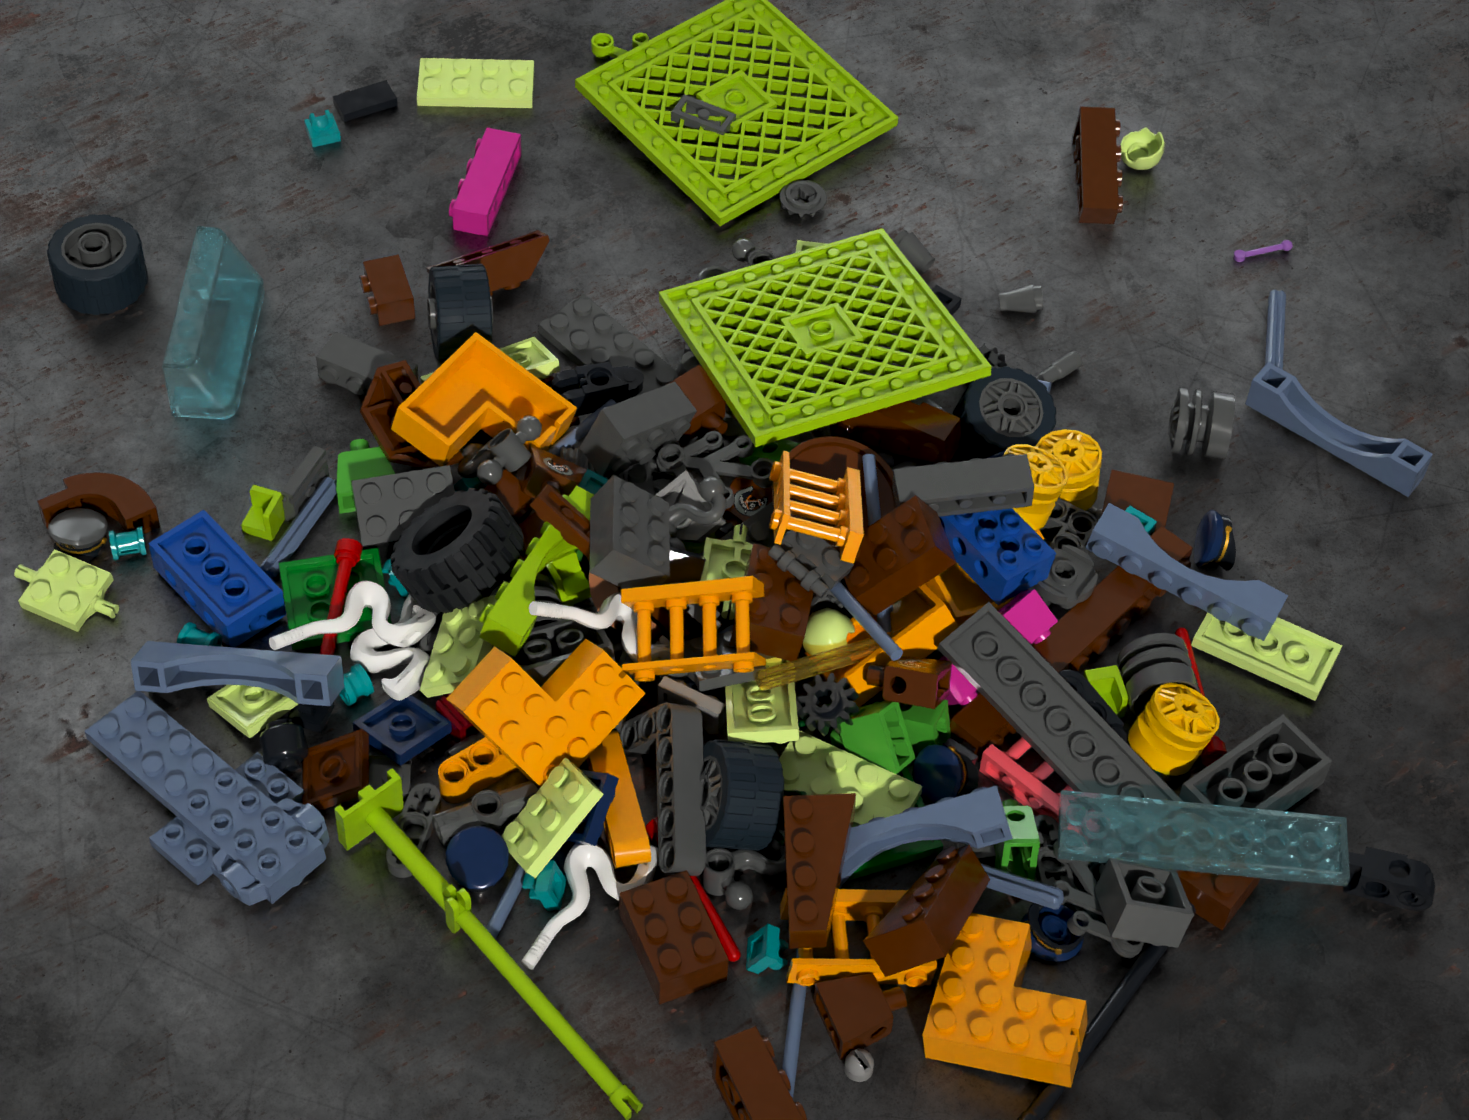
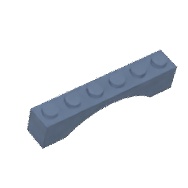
(1389, 460)
(1243, 604)
(177, 666)
(966, 819)

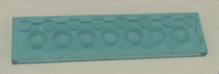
(1204, 837)

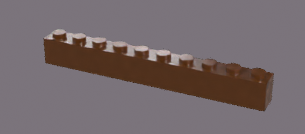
(1075, 639)

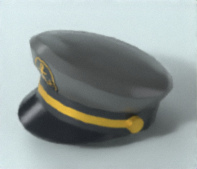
(79, 533)

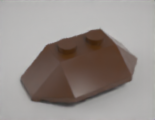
(508, 261)
(387, 391)

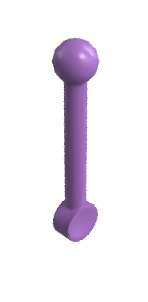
(1240, 255)

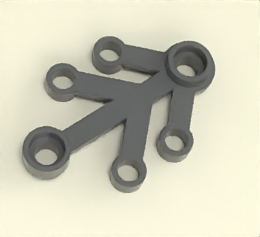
(715, 463)
(1090, 902)

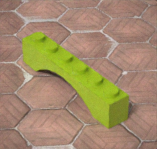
(509, 620)

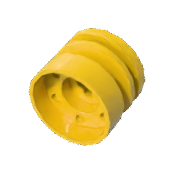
(1082, 460)
(1048, 478)
(1174, 729)

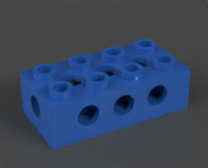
(998, 551)
(217, 579)

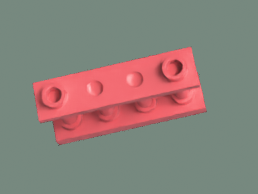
(1019, 783)

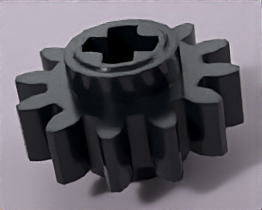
(821, 716)

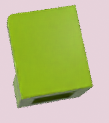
(265, 513)
(568, 579)
(1110, 686)

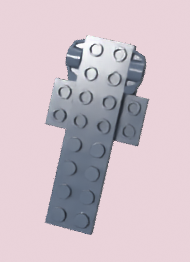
(227, 821)

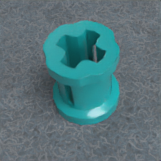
(127, 543)
(192, 635)

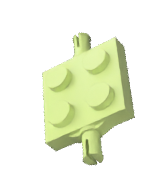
(726, 560)
(66, 590)

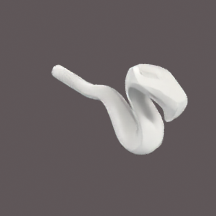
(365, 595)
(610, 610)
(366, 653)
(575, 866)

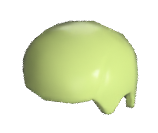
(1142, 149)
(826, 630)

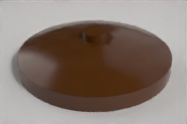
(830, 459)

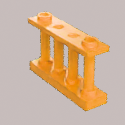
(845, 502)
(675, 599)
(853, 905)

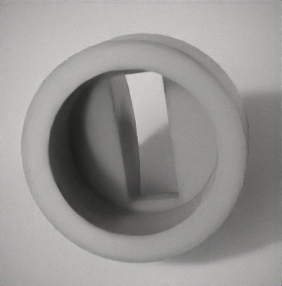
(853, 1067)

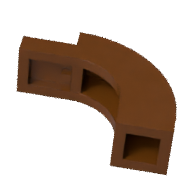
(106, 494)

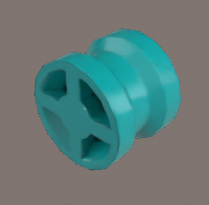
(356, 684)

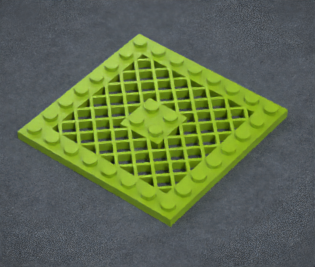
(742, 95)
(822, 335)

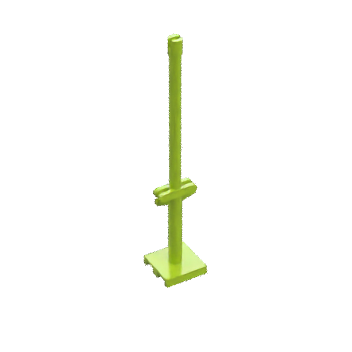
(376, 813)

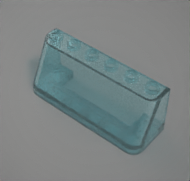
(212, 329)

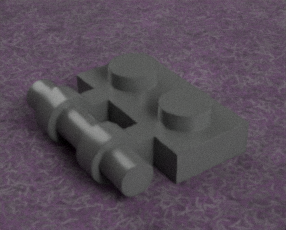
(810, 561)

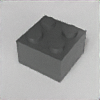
(1143, 903)

